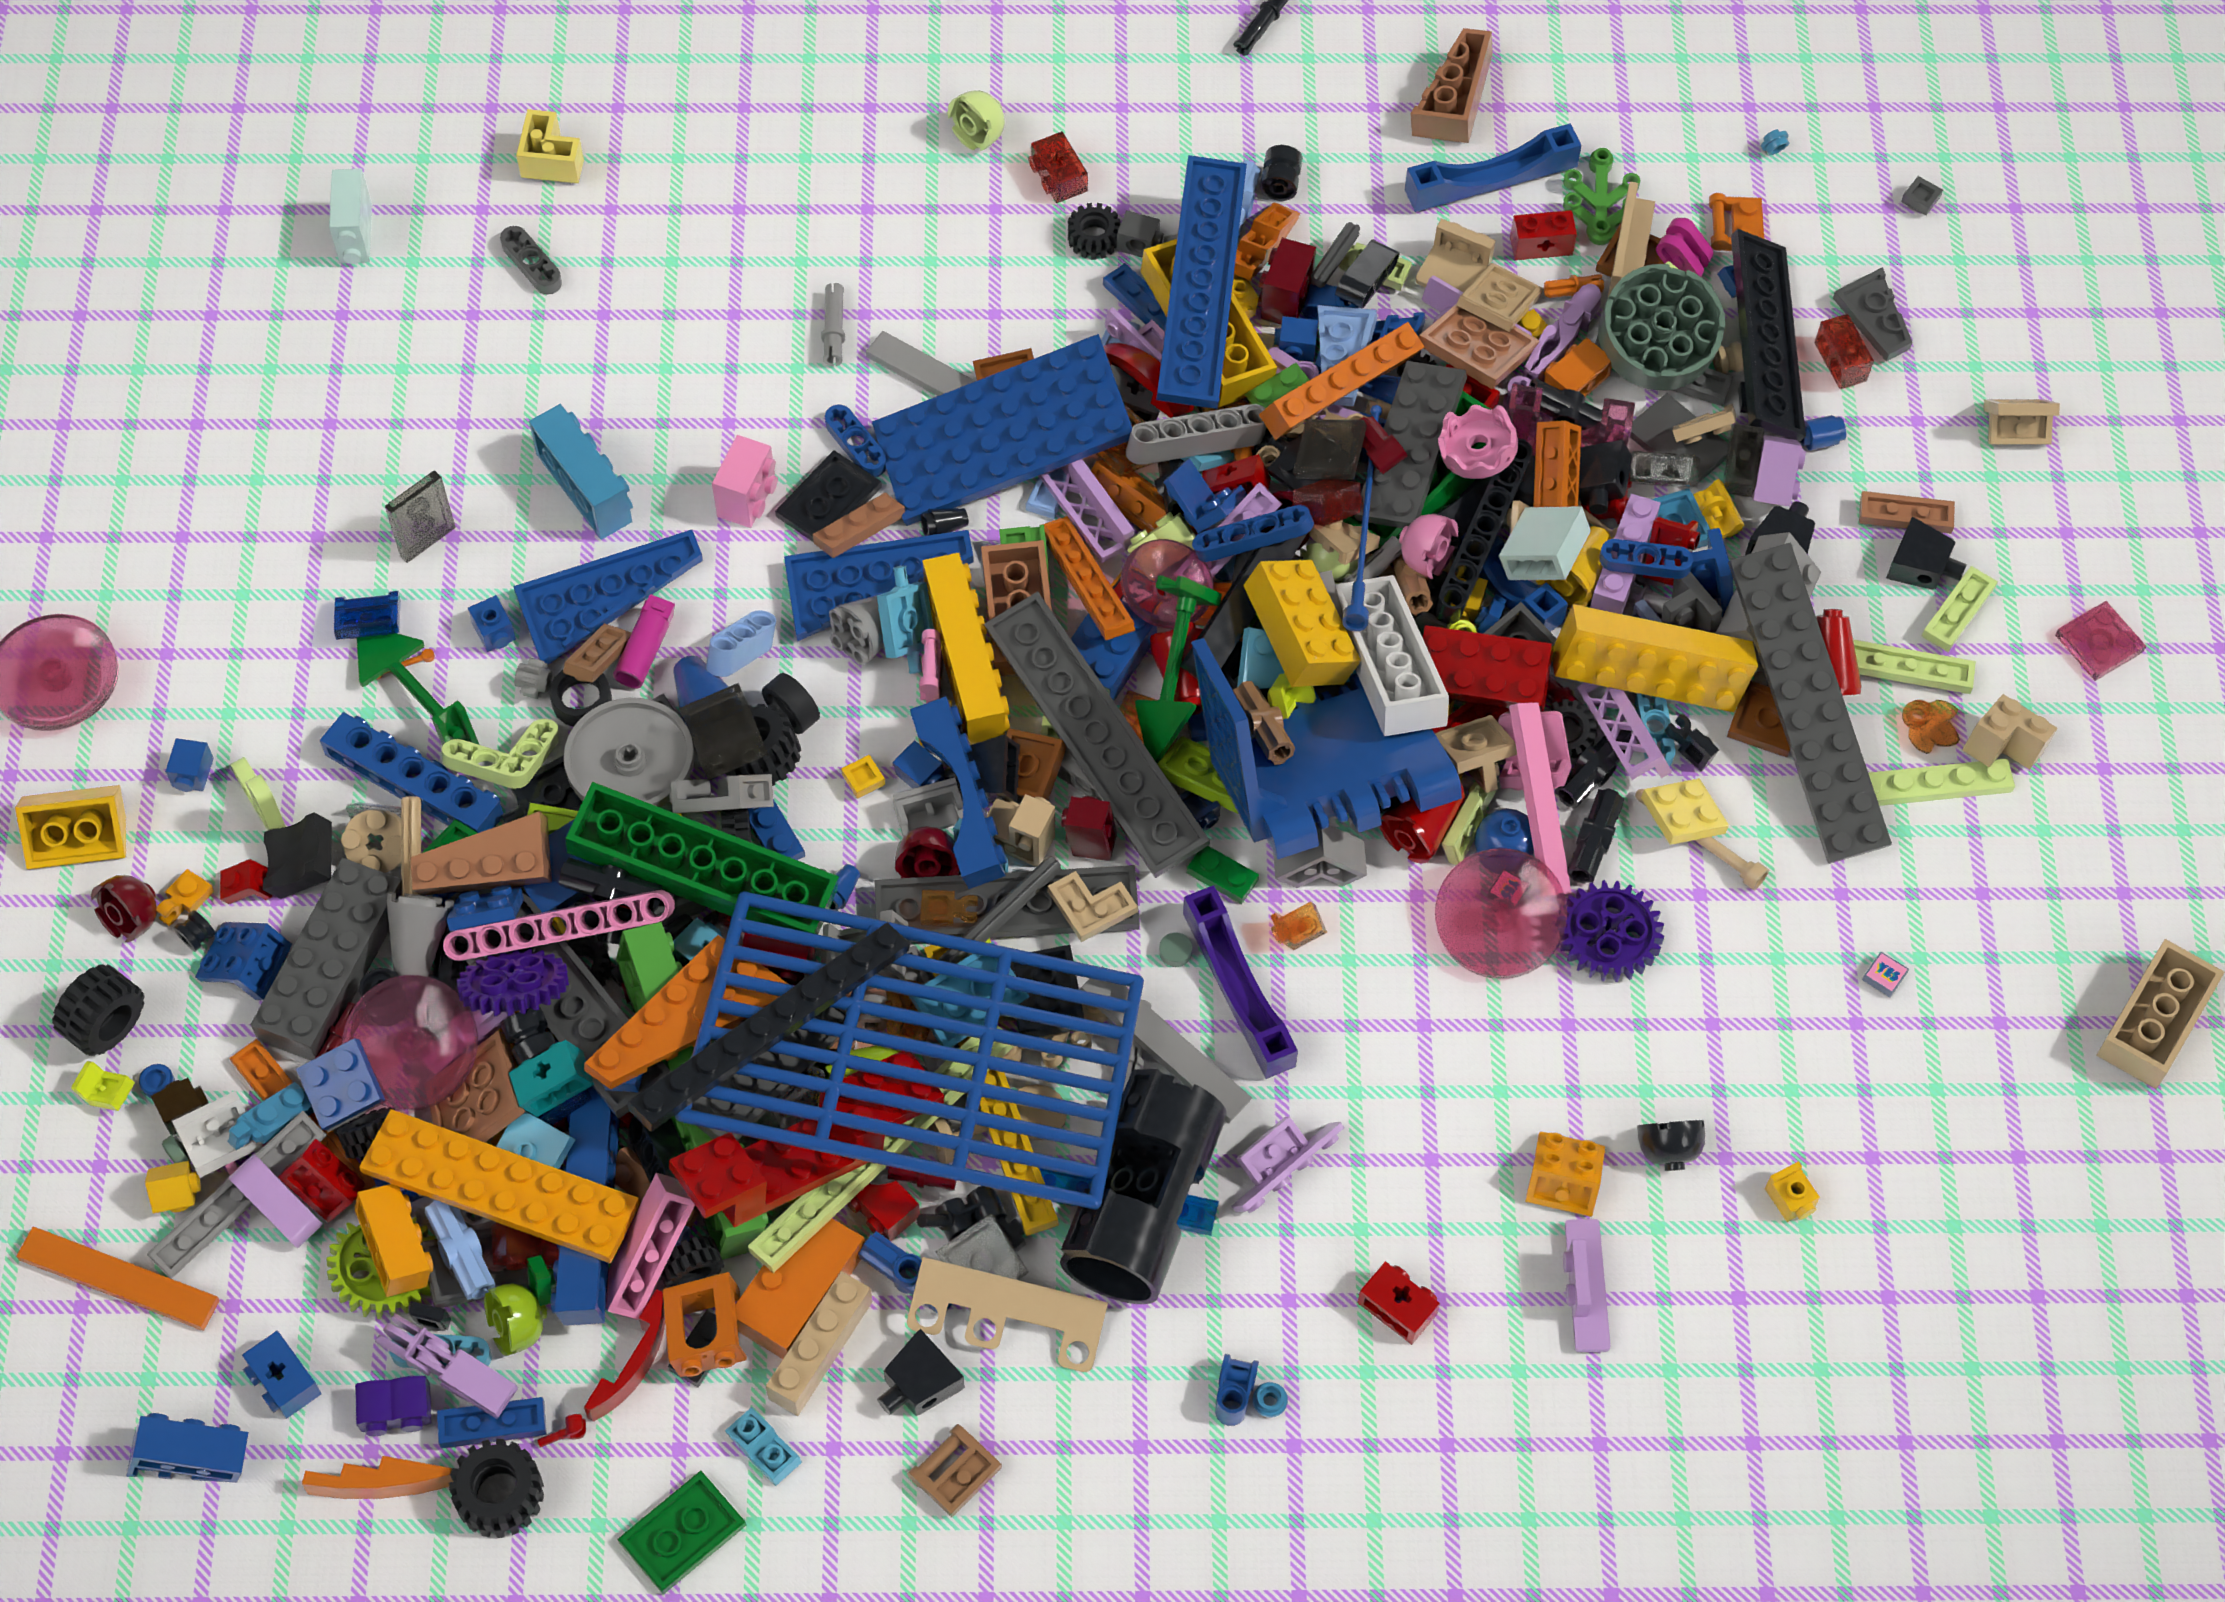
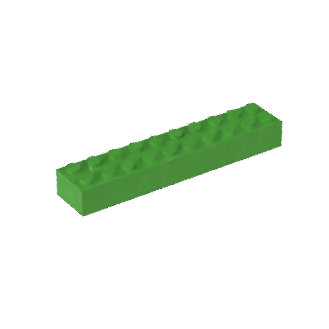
(646, 967)

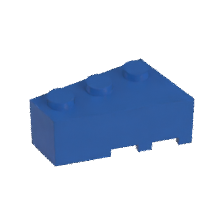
(187, 1449)

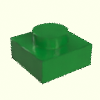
(540, 1280)

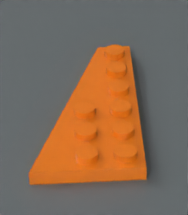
(674, 1017)

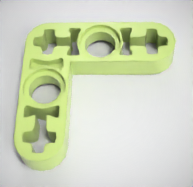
(465, 756)
(258, 794)

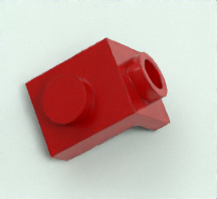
(243, 881)

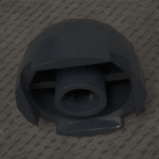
(1672, 1142)

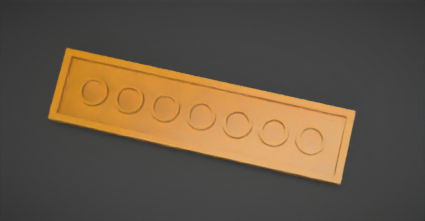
(500, 1185)

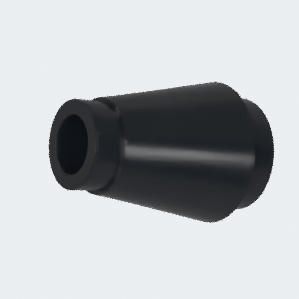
(943, 520)

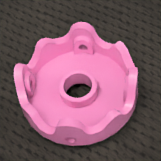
(1478, 426)

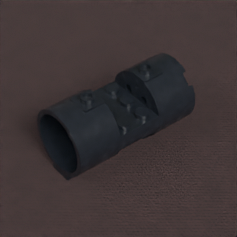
(1156, 1155)

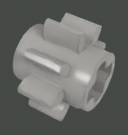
(533, 678)

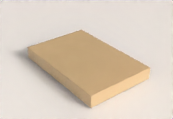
(1500, 297)

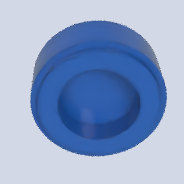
(155, 1078)

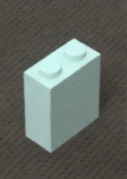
(350, 215)
(1545, 543)

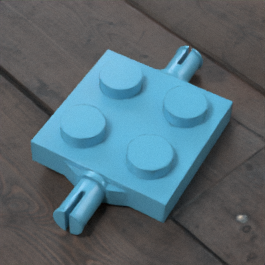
(904, 617)

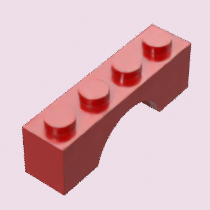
(886, 1207)

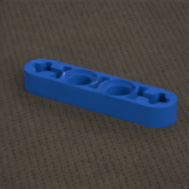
(1253, 537)

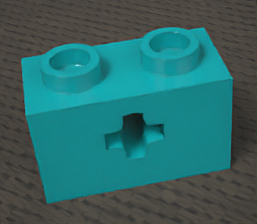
(550, 1078)

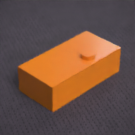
(782, 1302)

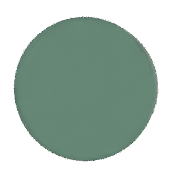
(1175, 949)
(175, 1149)

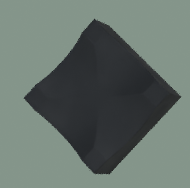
(298, 856)

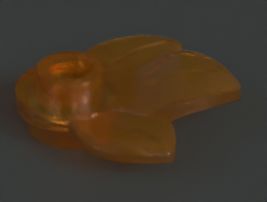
(1934, 725)

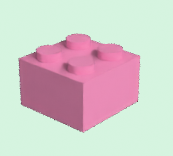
(744, 481)

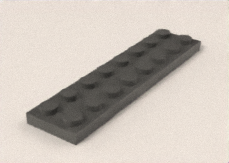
(1036, 917)

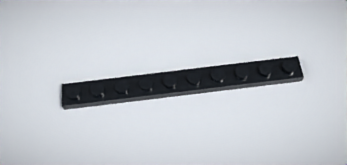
(767, 1027)

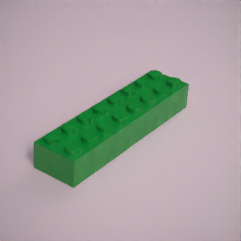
(694, 858)

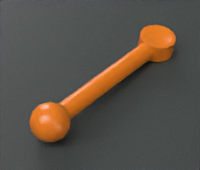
(427, 656)

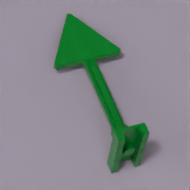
(384, 654)
(1164, 718)

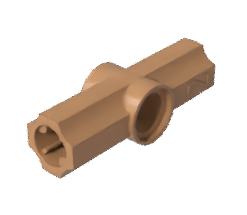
(1413, 587)
(1265, 723)

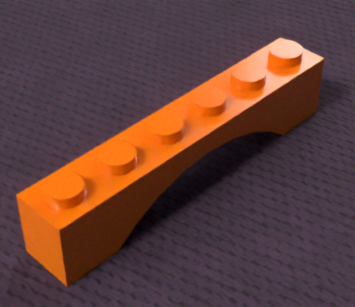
(1340, 380)

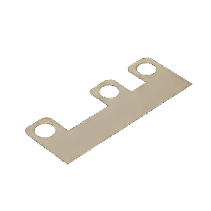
(1003, 1297)

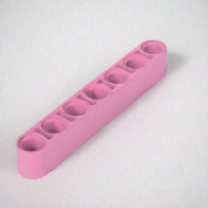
(544, 932)

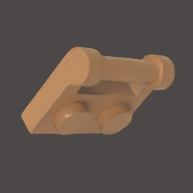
(962, 1478)

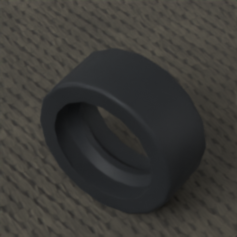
(793, 700)
(569, 715)

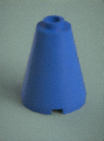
(694, 680)

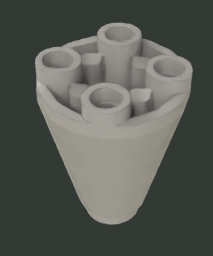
(857, 629)

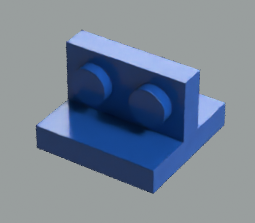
(1713, 570)

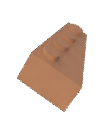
(1454, 96)
(496, 857)

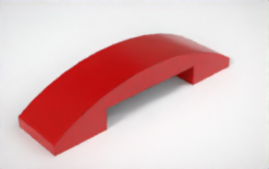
(1146, 371)
(610, 1395)

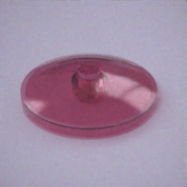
(56, 672)
(1501, 913)
(415, 1040)

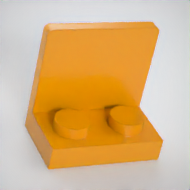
(1566, 1173)

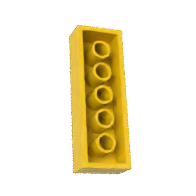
(1245, 355)
(965, 649)
(1654, 658)

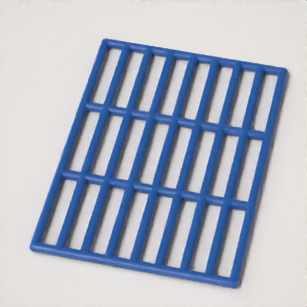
(981, 1060)

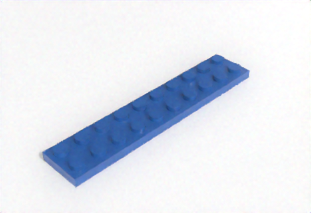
(1202, 282)

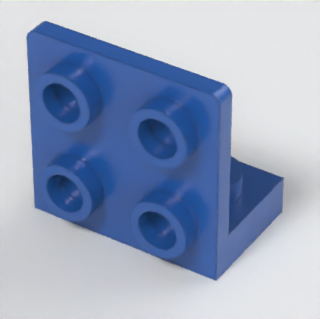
(1196, 498)
(245, 956)

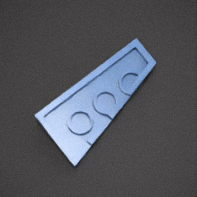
(1342, 334)

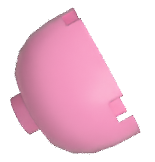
(1427, 544)

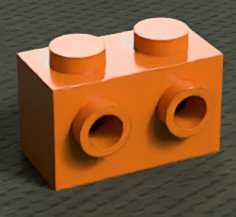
(1580, 369)

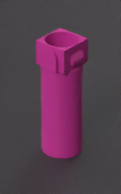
(644, 642)

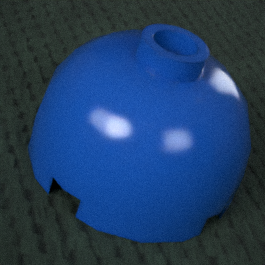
(1506, 830)

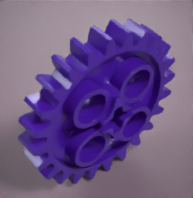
(1629, 952)
(512, 982)

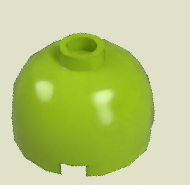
(515, 1317)

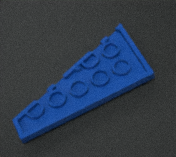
(823, 582)
(577, 601)

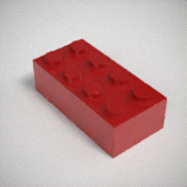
(1490, 667)

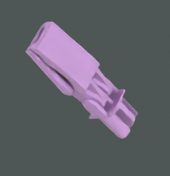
(1562, 334)
(462, 1375)

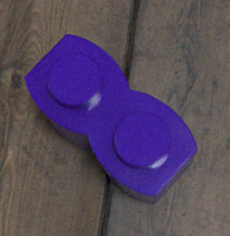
(393, 1404)

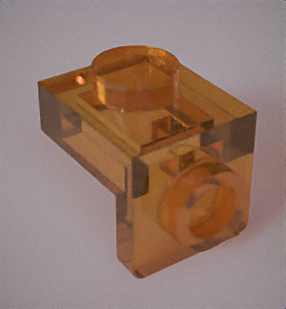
(1298, 926)

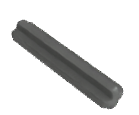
(1335, 255)

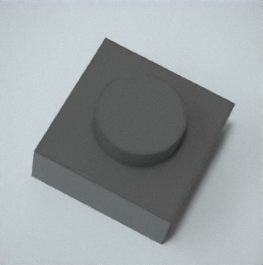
(1922, 195)

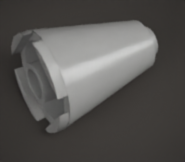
(416, 931)

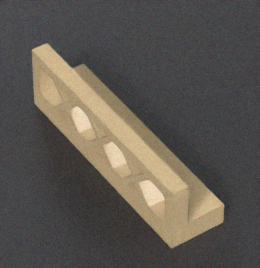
(1632, 236)

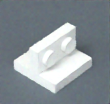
(206, 1134)

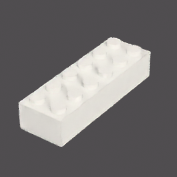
(1395, 661)

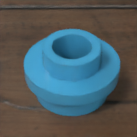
(1775, 142)
(1274, 1390)

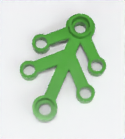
(1600, 164)

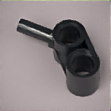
(956, 1217)

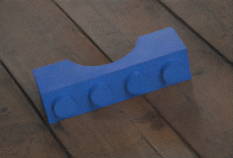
(1538, 599)

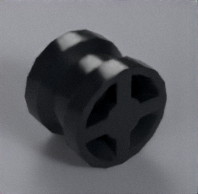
(194, 930)

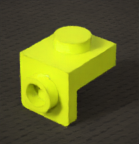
(1285, 696)
(101, 1087)

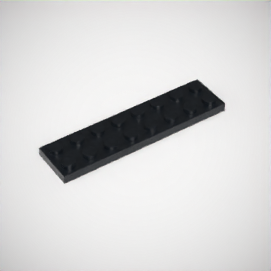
(1767, 336)

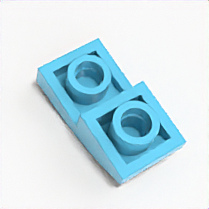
(763, 1446)

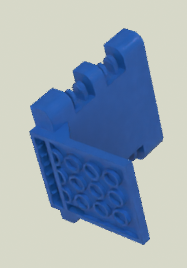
(1336, 765)

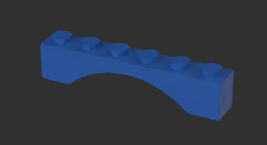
(1443, 183)
(975, 846)

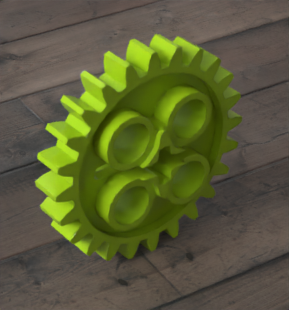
(366, 1291)

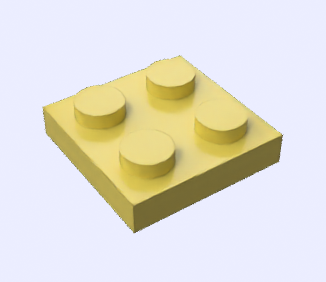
(1684, 811)

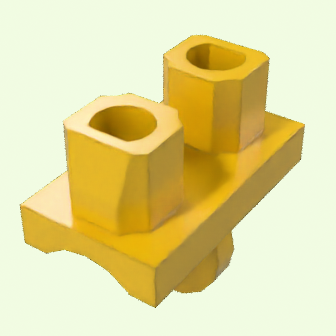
(1719, 509)

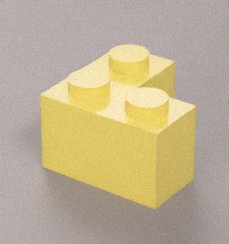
(545, 153)

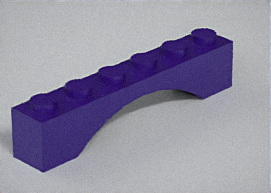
(1256, 1018)

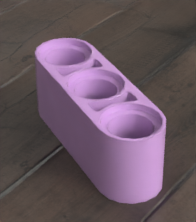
(275, 1201)

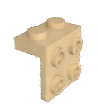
(1456, 256)

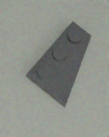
(1875, 314)

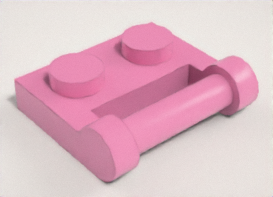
(931, 666)

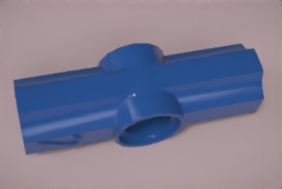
(890, 1261)

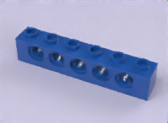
(348, 733)

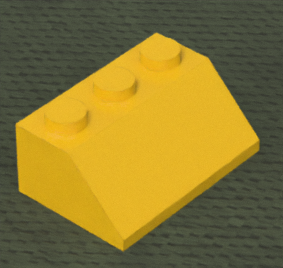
(72, 826)

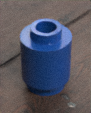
(1823, 432)

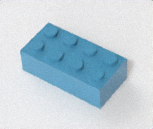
(581, 470)

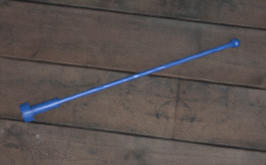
(1356, 615)

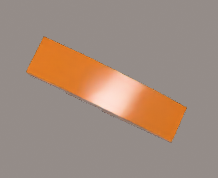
(1265, 234)
(392, 1479)

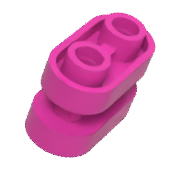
(1685, 247)

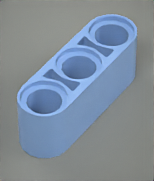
(740, 643)

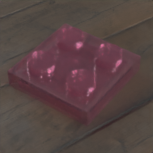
(2100, 640)

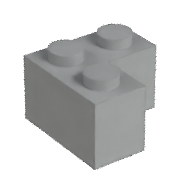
(1337, 859)

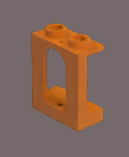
(710, 1292)

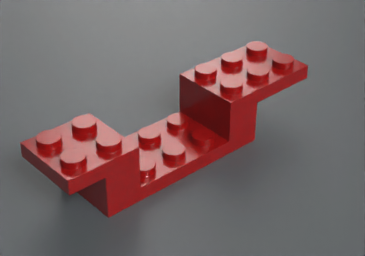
(772, 1173)

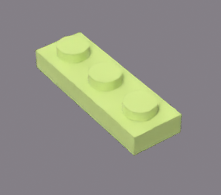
(1959, 608)

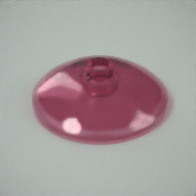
(1141, 573)

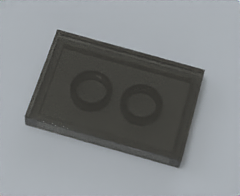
(420, 516)

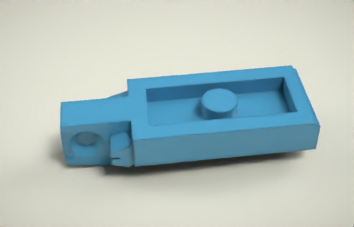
(269, 1116)

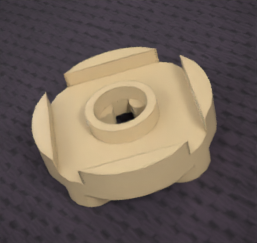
(357, 840)

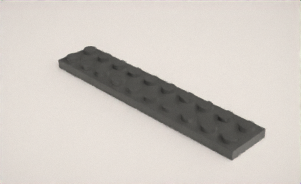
(1809, 703)
(1097, 734)
(584, 1012)

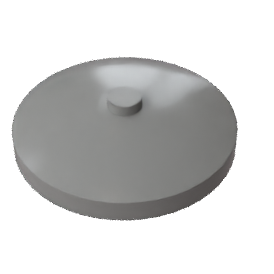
(631, 749)

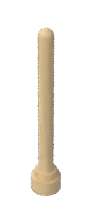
(1751, 872)

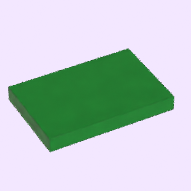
(681, 1532)

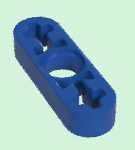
(855, 428)
(1624, 547)

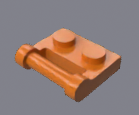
(1745, 215)

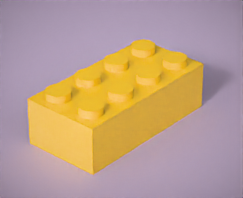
(1301, 623)

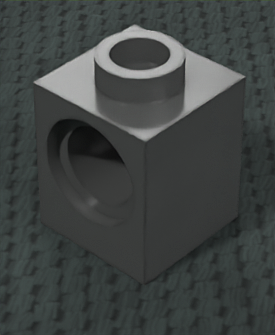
(1138, 233)

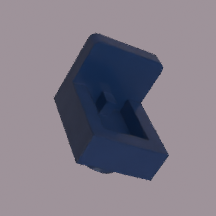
(1203, 810)

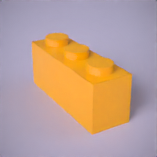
(393, 1239)

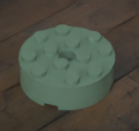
(1658, 355)

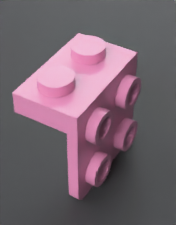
(1556, 749)

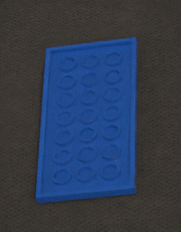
(1003, 429)

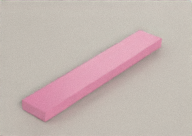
(1539, 790)

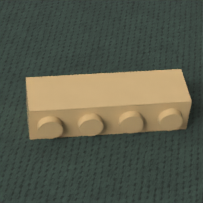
(819, 1343)

